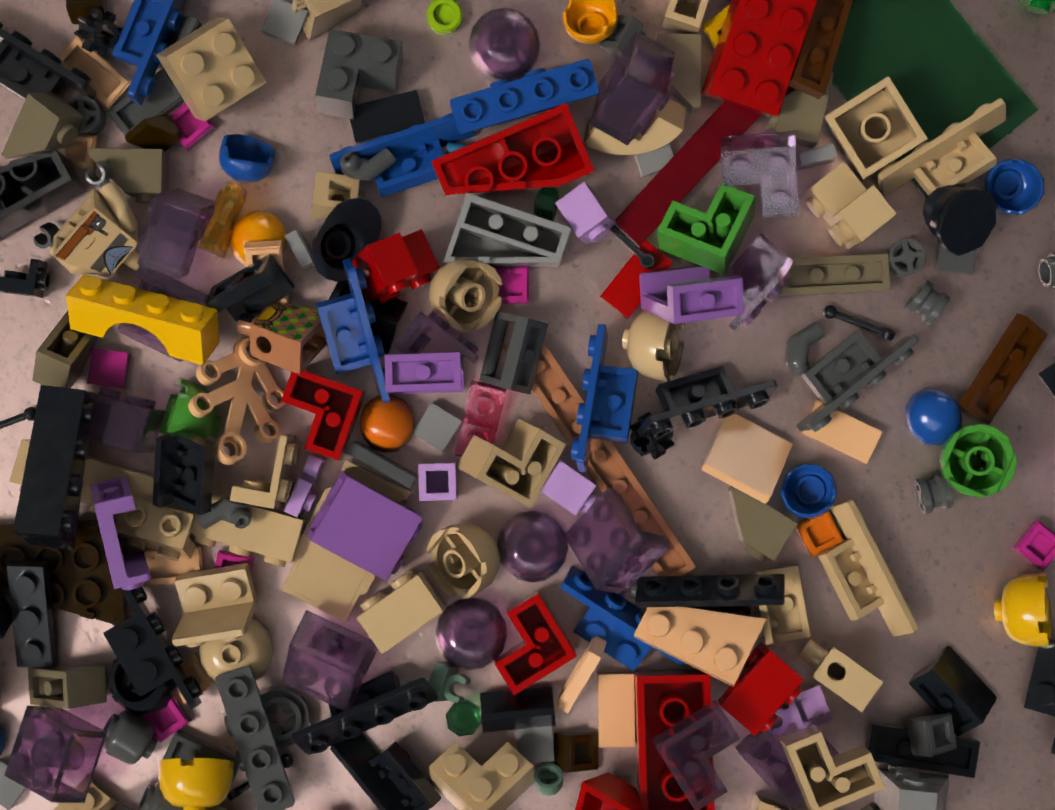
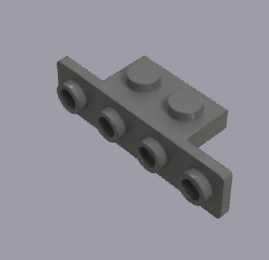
(845, 371)
(254, 738)

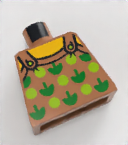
(284, 335)

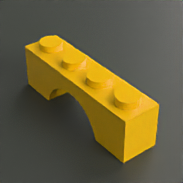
(183, 327)

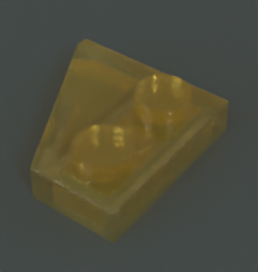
(226, 213)

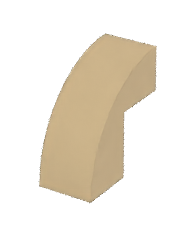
(662, 130)

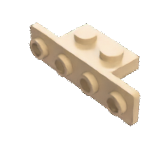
(951, 157)
(862, 574)

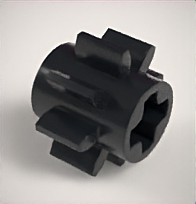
(98, 31)
(649, 444)

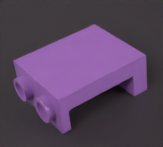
(690, 294)
(424, 373)
(112, 498)
(364, 526)

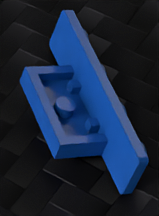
(143, 37)
(525, 96)
(413, 153)
(349, 332)
(608, 401)
(609, 618)

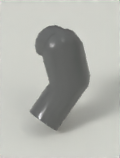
(366, 169)
(798, 348)
(228, 511)

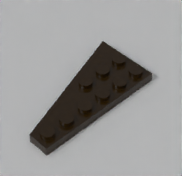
(77, 577)

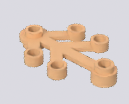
(242, 396)

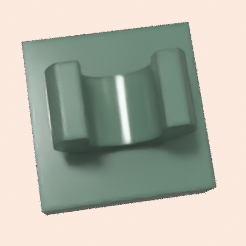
(443, 681)

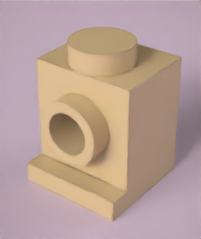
(330, 188)

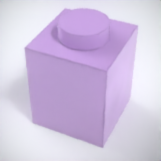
(586, 214)
(438, 481)
(569, 489)

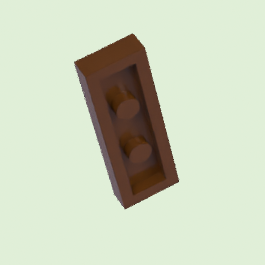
(820, 47)
(1003, 369)

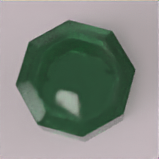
(545, 204)
(463, 717)

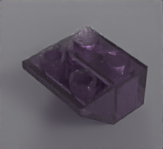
(327, 660)

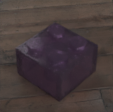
(634, 89)
(55, 754)

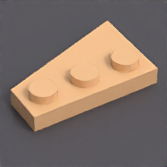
(702, 638)

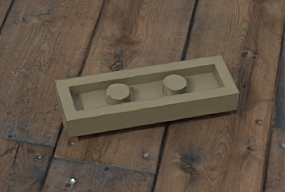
(838, 275)

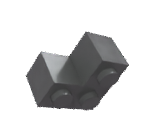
(354, 63)

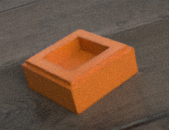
(819, 534)

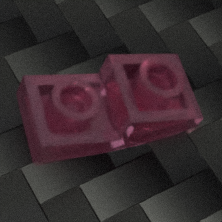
(480, 414)

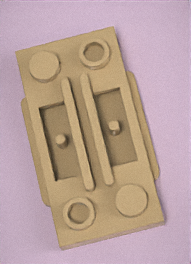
(326, 578)

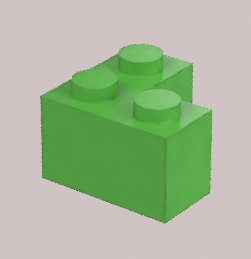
(708, 237)

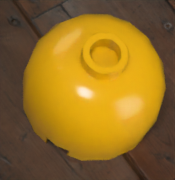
(1026, 610)
(195, 782)

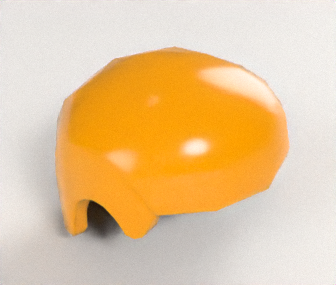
(590, 20)
(256, 227)

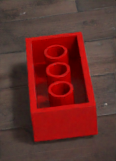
(758, 53)
(660, 703)

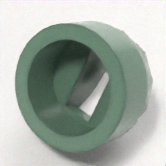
(548, 779)

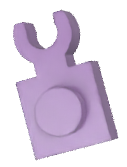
(303, 496)
(807, 709)

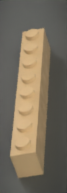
(269, 533)

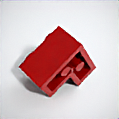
(396, 265)
(334, 407)
(543, 644)
(761, 690)

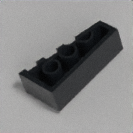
(35, 187)
(55, 468)

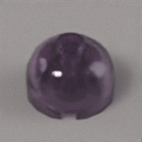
(504, 44)
(532, 546)
(471, 633)

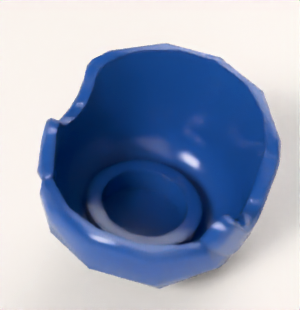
(245, 158)
(1015, 186)
(932, 416)
(809, 491)

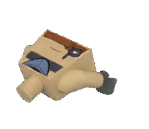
(98, 233)

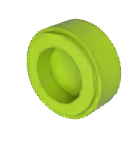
(444, 16)

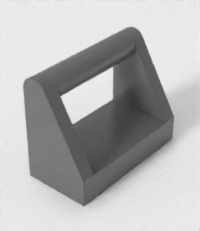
(522, 353)

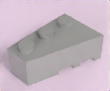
(505, 236)
(911, 790)

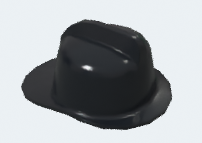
(343, 236)

